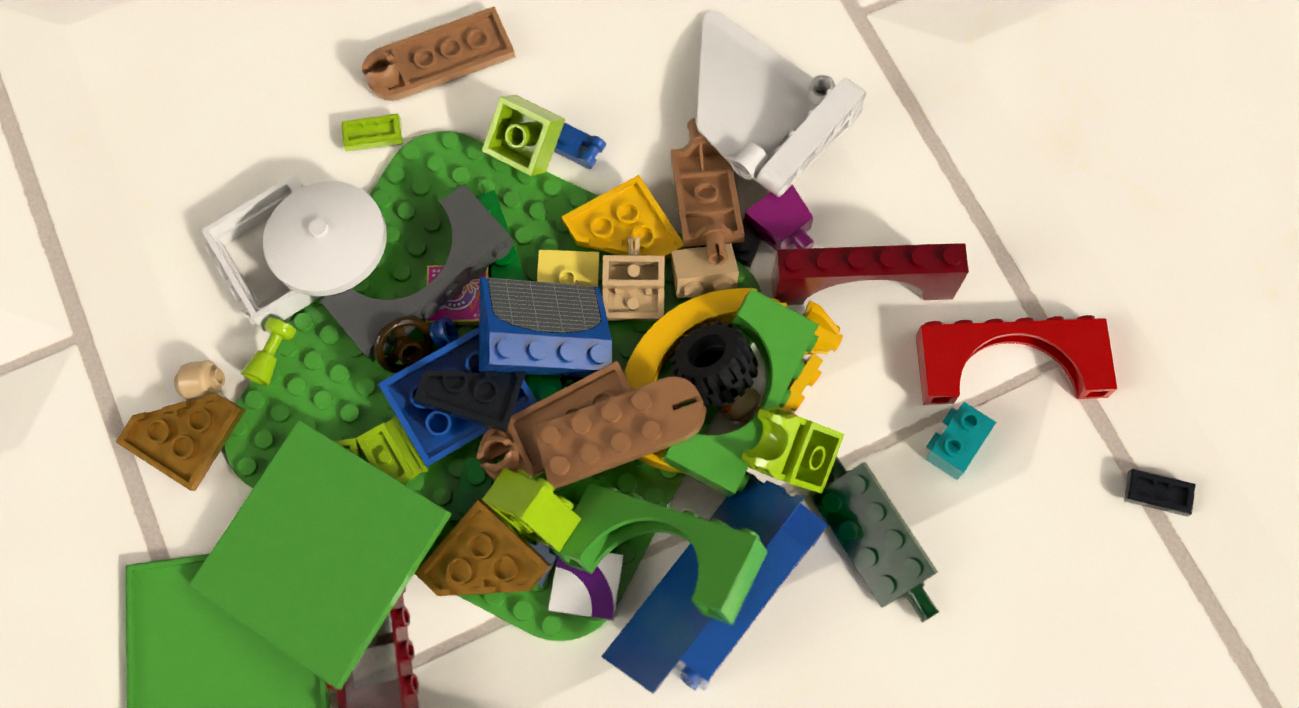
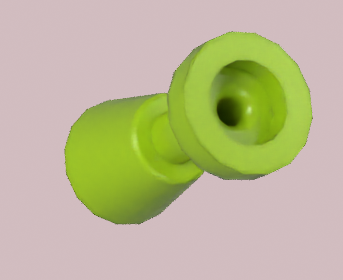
(262, 364)

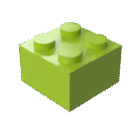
(523, 134)
(532, 508)

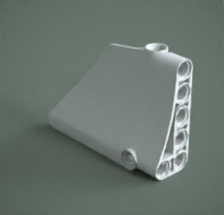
(765, 108)

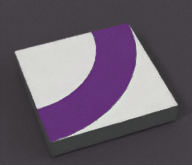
(587, 594)

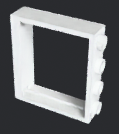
(234, 225)

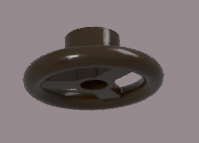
(414, 349)

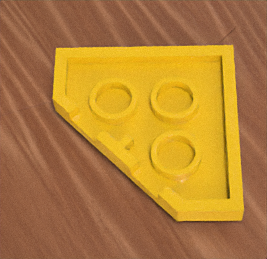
(622, 214)

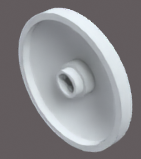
(324, 238)

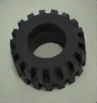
(716, 362)

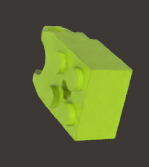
(794, 449)

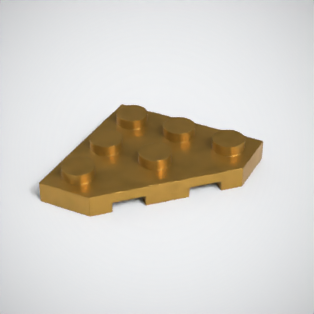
(182, 436)
(482, 558)

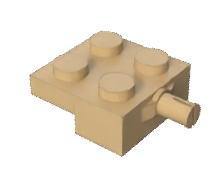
(633, 285)

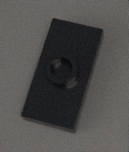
(1159, 492)

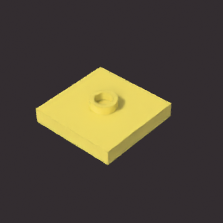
(568, 267)

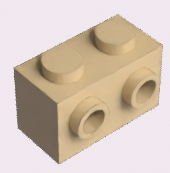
(696, 276)

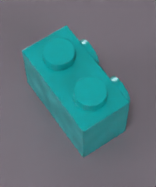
(960, 440)

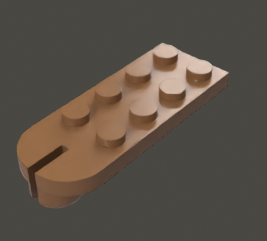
(437, 56)
(619, 430)
(520, 441)

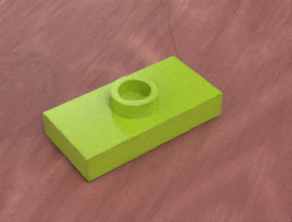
(372, 132)

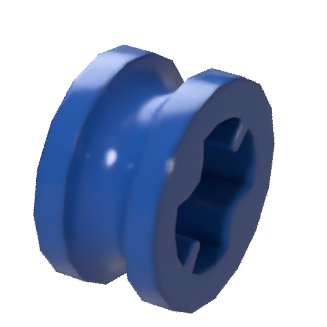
(443, 331)

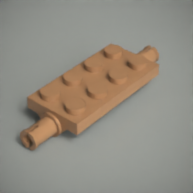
(706, 197)

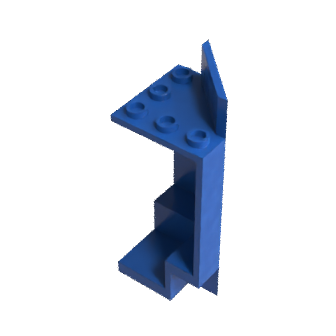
(672, 630)

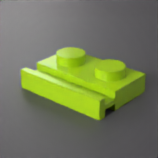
(392, 451)

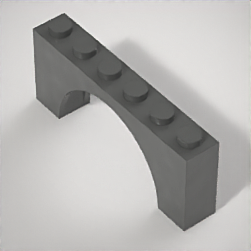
(475, 245)

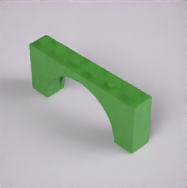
(782, 341)
(725, 555)

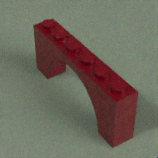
(930, 267)

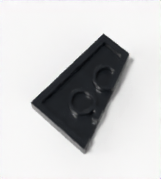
(475, 397)

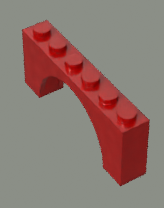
(1075, 344)

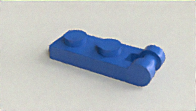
(572, 140)

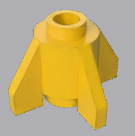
(827, 330)

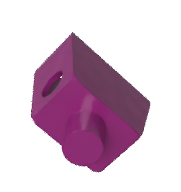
(782, 220)

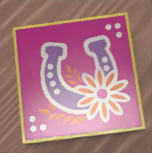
(464, 307)

